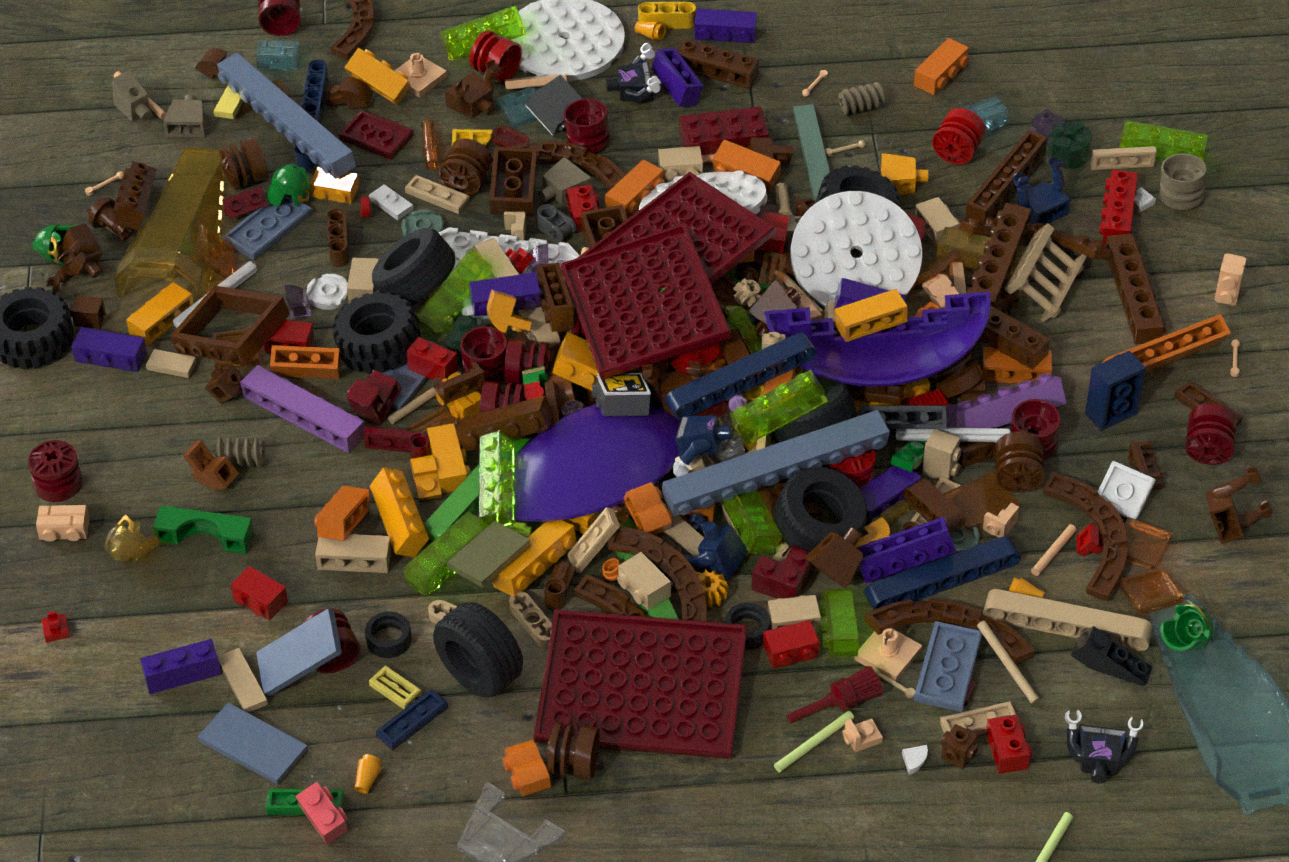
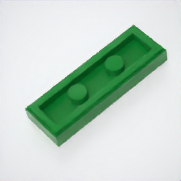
(285, 802)

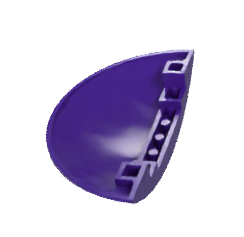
(893, 354)
(592, 462)

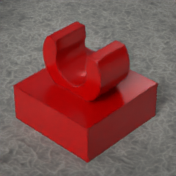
(519, 259)
(1089, 540)
(55, 627)

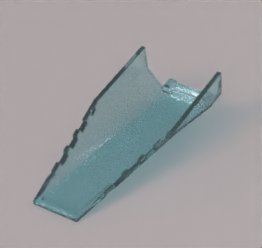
(1232, 714)

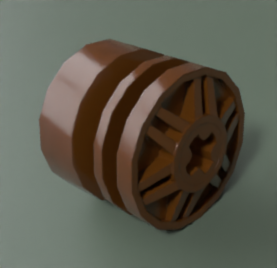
(247, 161)
(465, 166)
(959, 376)
(1019, 462)
(569, 750)

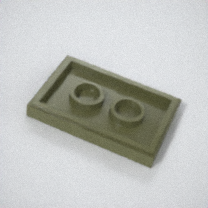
(488, 554)

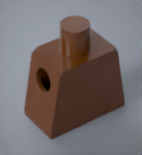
(837, 556)

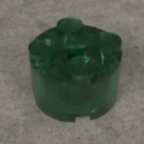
(1070, 144)

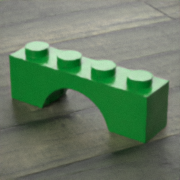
(176, 524)

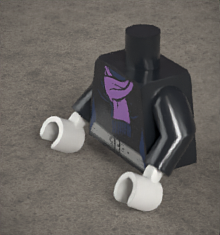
(635, 79)
(1101, 748)

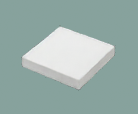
(1126, 489)

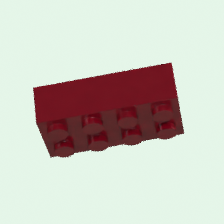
(712, 128)

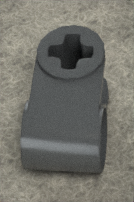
(554, 223)

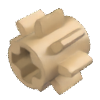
(747, 292)

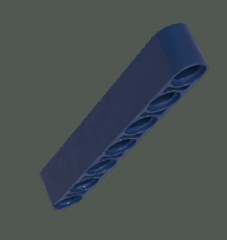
(313, 102)
(741, 375)
(944, 573)

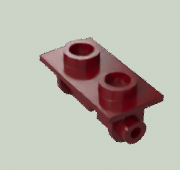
(244, 202)

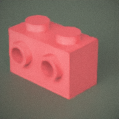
(322, 813)

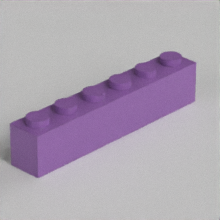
(303, 408)
(998, 408)

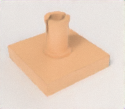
(422, 74)
(889, 653)

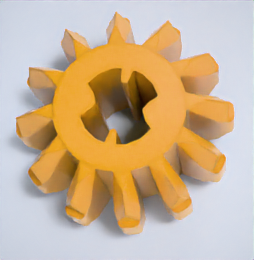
(714, 587)

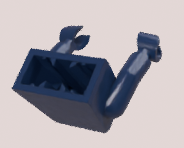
(1044, 199)
(719, 549)

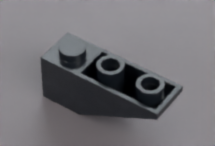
(1109, 657)

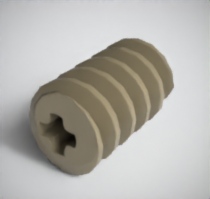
(861, 96)
(242, 453)

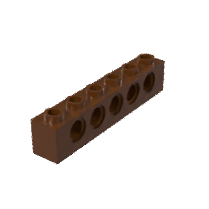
(1000, 183)
(1001, 251)
(1135, 289)

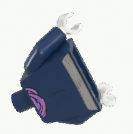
(698, 437)

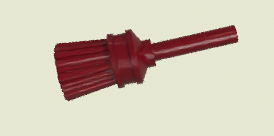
(844, 694)

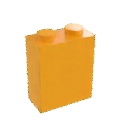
(576, 362)

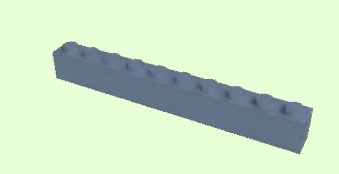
(286, 116)
(774, 463)

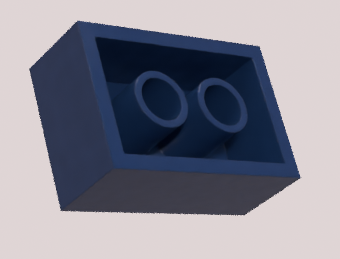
(1115, 390)

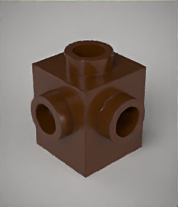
(225, 383)
(959, 746)

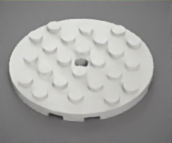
(592, 42)
(740, 187)
(860, 222)

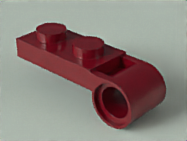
(397, 440)

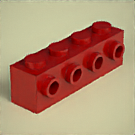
(1119, 204)

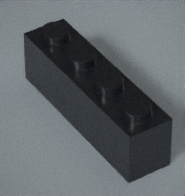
(915, 415)

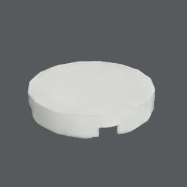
(328, 292)

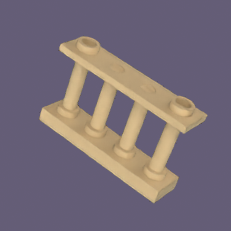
(1026, 267)

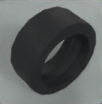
(754, 612)
(386, 620)

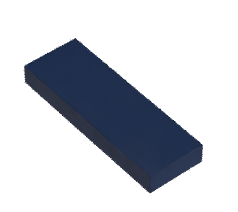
(411, 719)

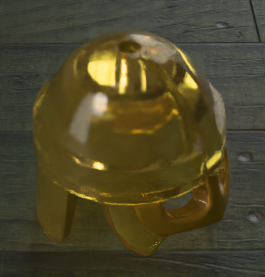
(129, 544)

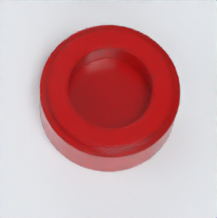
(365, 207)

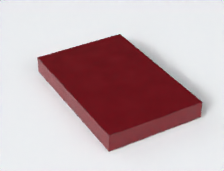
(376, 134)

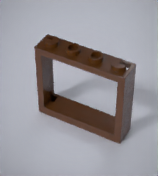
(270, 307)

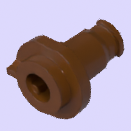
(101, 215)

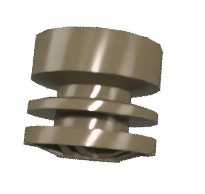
(1182, 181)

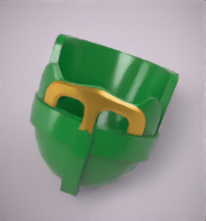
(291, 181)
(49, 240)
(1184, 630)

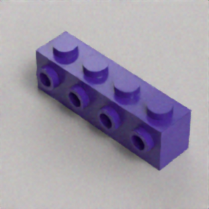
(906, 550)

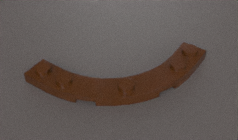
(358, 30)
(597, 165)
(1078, 243)
(1110, 526)
(670, 562)
(606, 597)
(948, 612)

